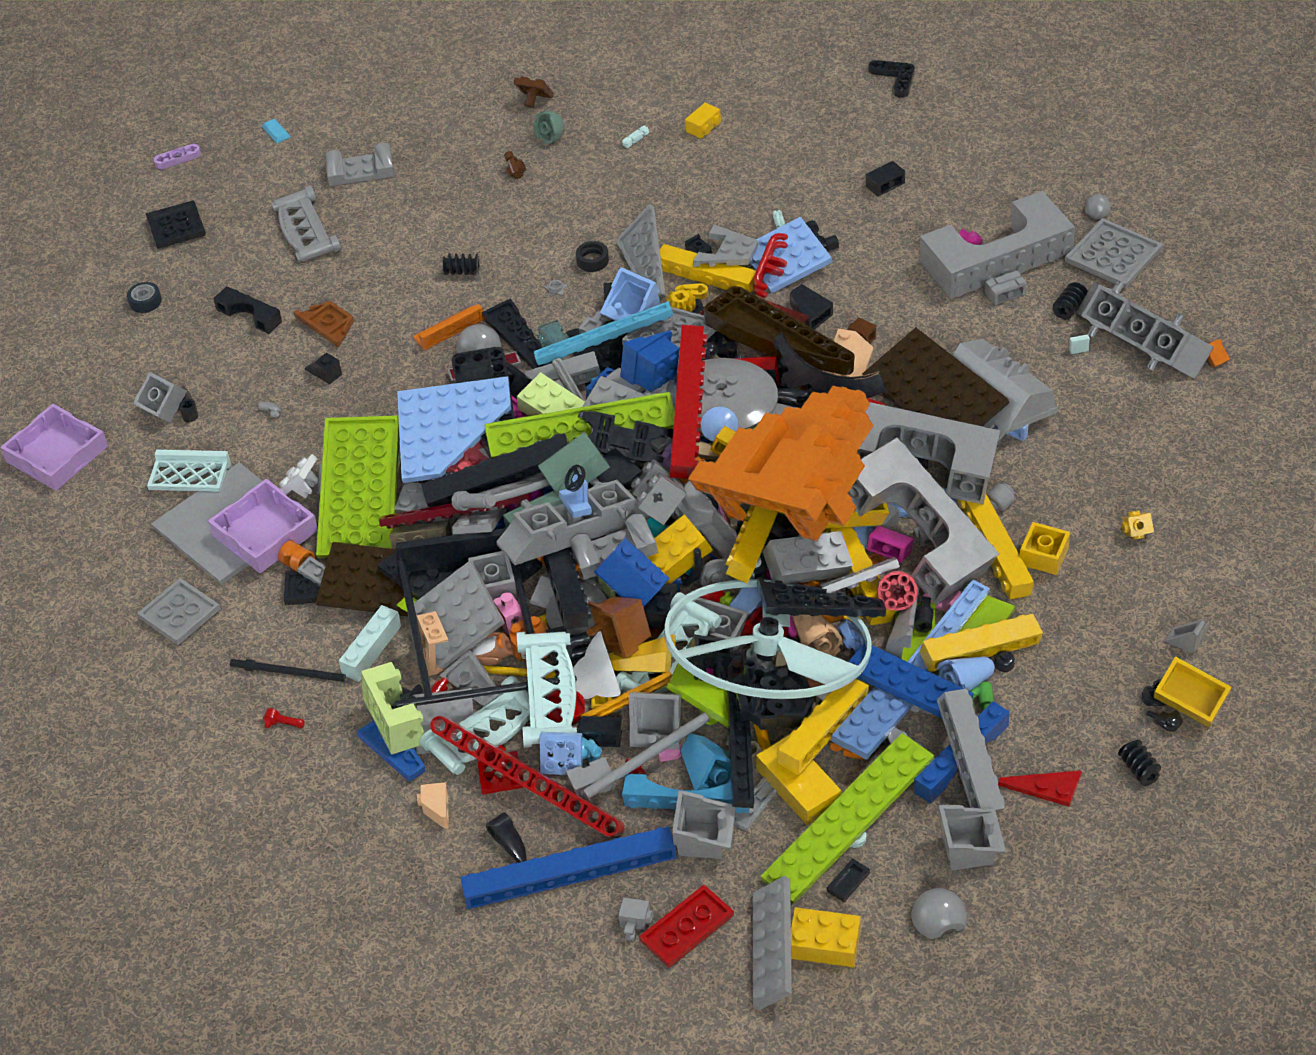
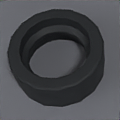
(595, 264)

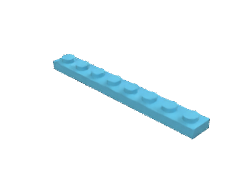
(603, 333)

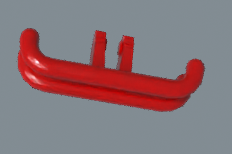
(770, 263)

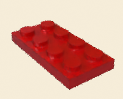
(686, 925)

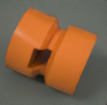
(293, 555)

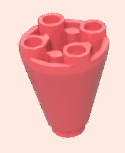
(897, 590)

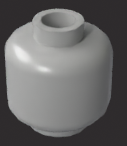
(1001, 496)

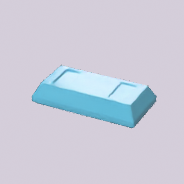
(275, 131)

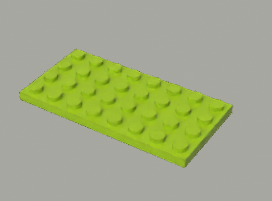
(357, 481)

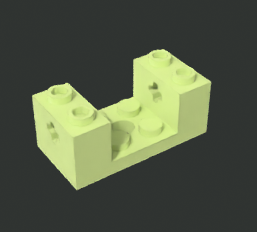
(399, 727)

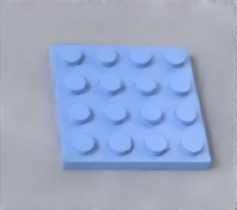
(802, 254)

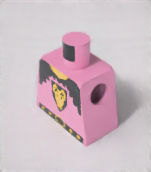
(509, 610)

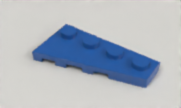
(404, 762)

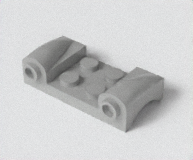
(359, 168)
(592, 553)

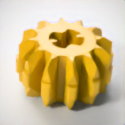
(681, 300)

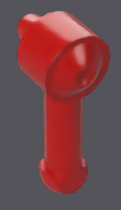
(273, 716)

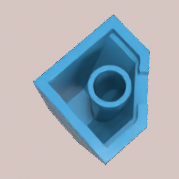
(705, 762)

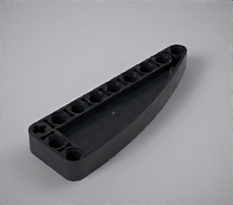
(482, 365)

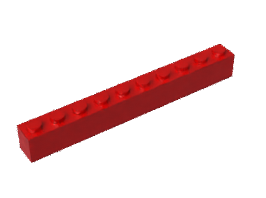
(687, 401)

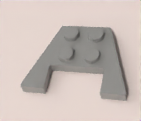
(734, 250)

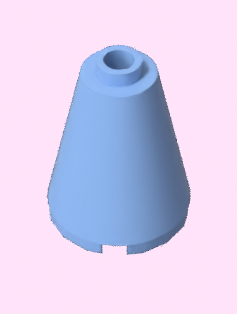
(967, 671)

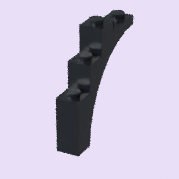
(802, 373)

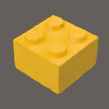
(1045, 548)

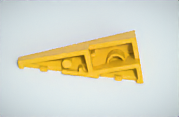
(650, 658)

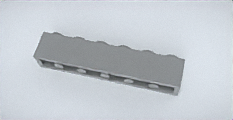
(970, 750)

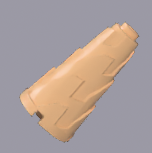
(818, 634)

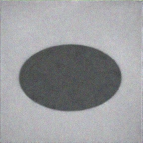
(553, 617)

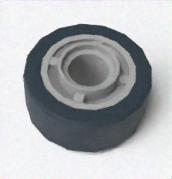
(144, 297)

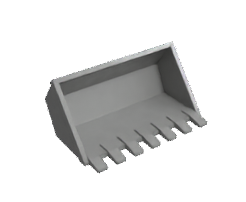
(1027, 395)

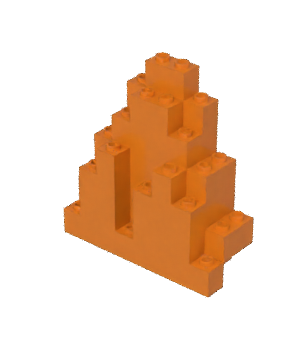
(794, 462)

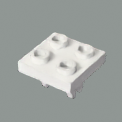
(300, 477)

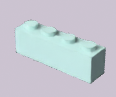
(370, 643)

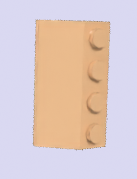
(859, 346)

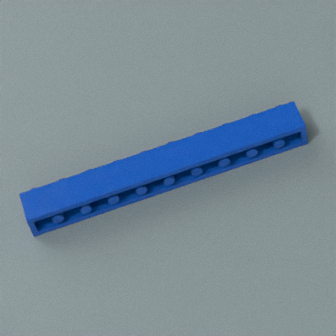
(568, 867)

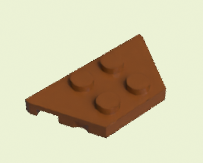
(327, 321)

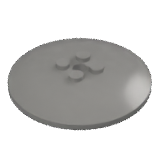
(746, 391)

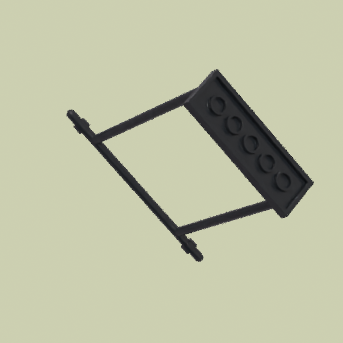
(448, 552)

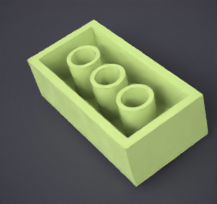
(546, 396)

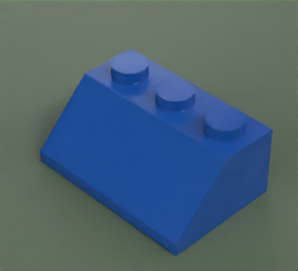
(631, 573)

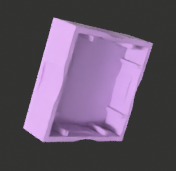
(54, 447)
(262, 524)

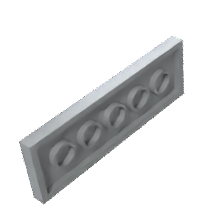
(771, 943)

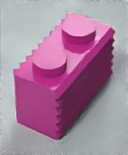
(890, 543)

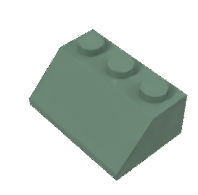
(578, 451)

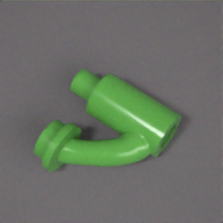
(985, 694)

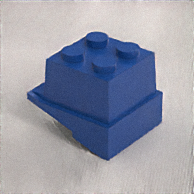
(650, 361)

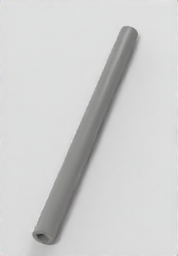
(645, 755)

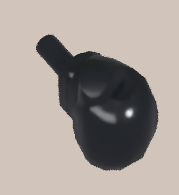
(1168, 721)

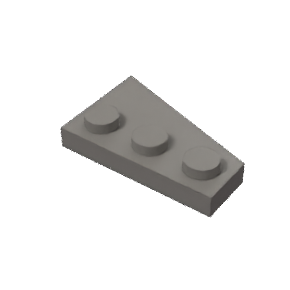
(470, 674)

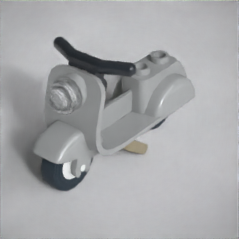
(704, 515)

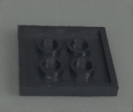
(175, 224)

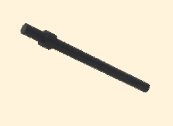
(251, 665)

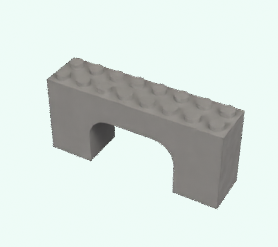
(962, 267)
(959, 446)
(960, 548)

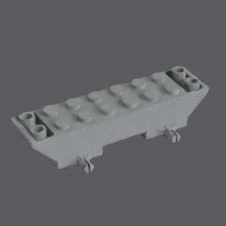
(1160, 338)
(548, 529)

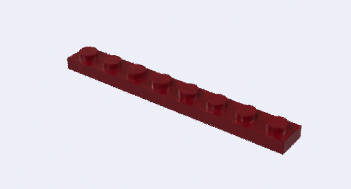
(446, 511)

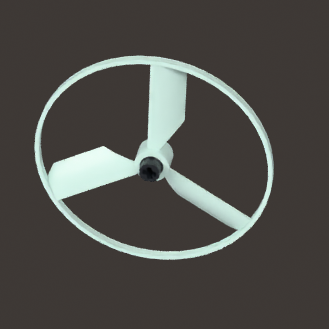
(768, 640)

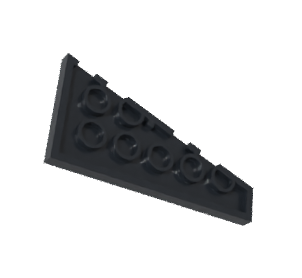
(814, 601)

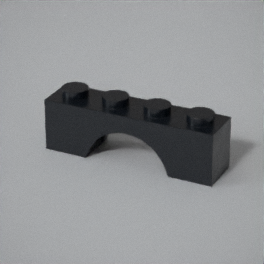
(232, 301)

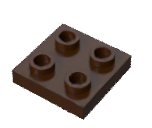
(532, 89)

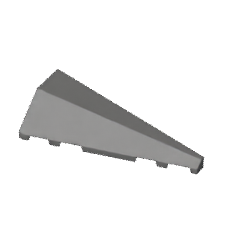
(902, 630)

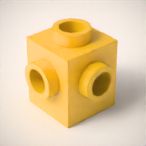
(1137, 524)

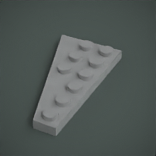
(641, 248)

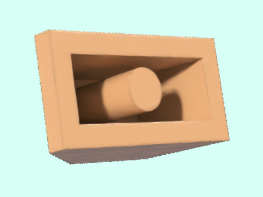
(435, 802)

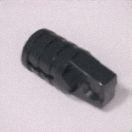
(924, 616)

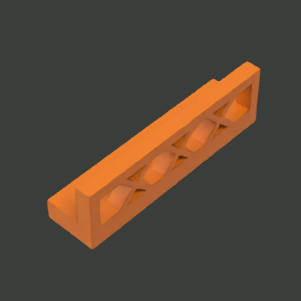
(449, 327)

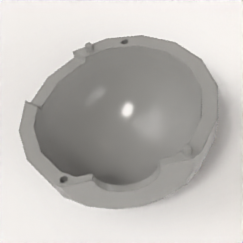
(477, 337)
(938, 912)

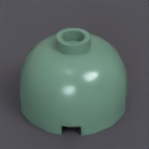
(548, 124)

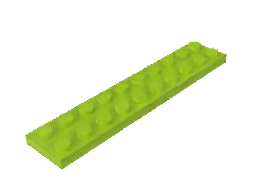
(525, 431)
(849, 816)

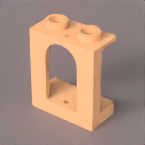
(434, 634)

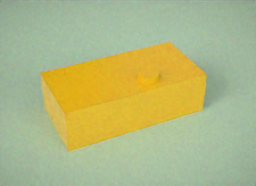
(805, 793)

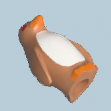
(493, 649)

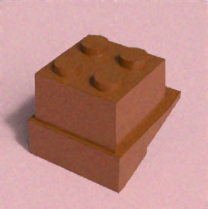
(620, 623)

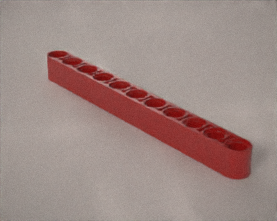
(535, 777)

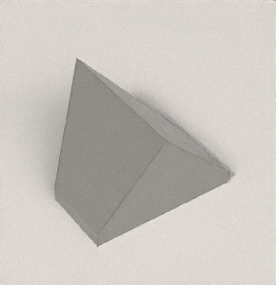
(1188, 635)

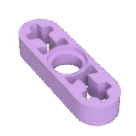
(186, 153)

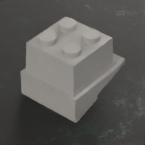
(653, 718)
(702, 826)
(970, 836)

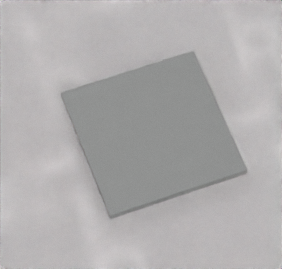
(189, 529)

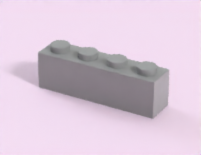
(580, 368)

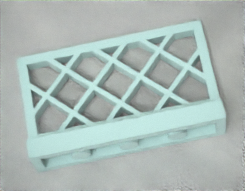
(189, 460)

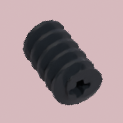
(461, 264)
(1069, 300)
(1140, 762)

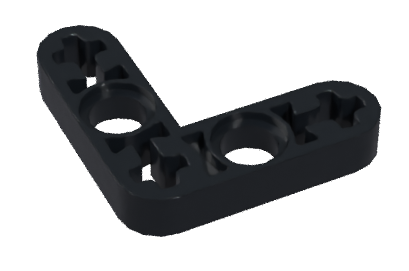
(881, 67)

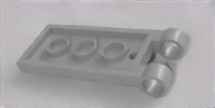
(479, 521)

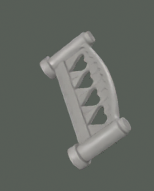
(302, 200)
(463, 500)

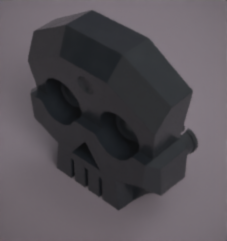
(770, 712)

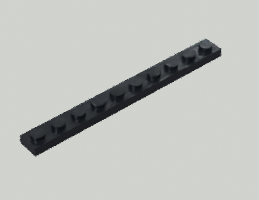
(739, 743)

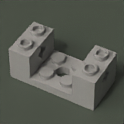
(660, 494)

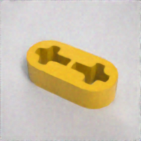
(694, 289)

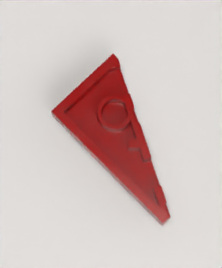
(1054, 787)

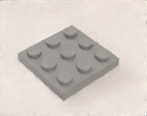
(179, 611)

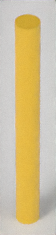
(512, 671)

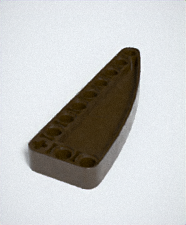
(756, 323)

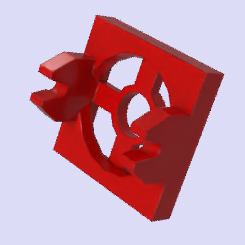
(497, 784)

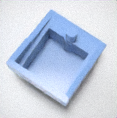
(630, 295)

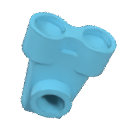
(590, 750)

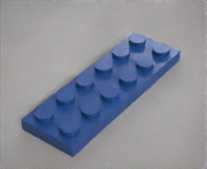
(903, 679)

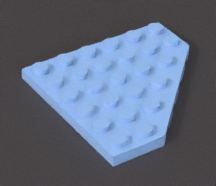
(444, 422)

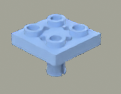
(561, 746)

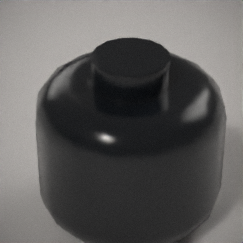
(1004, 661)

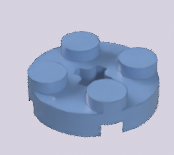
(852, 637)

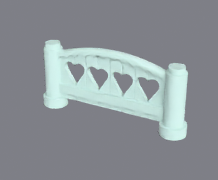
(688, 615)
(536, 648)
(479, 721)

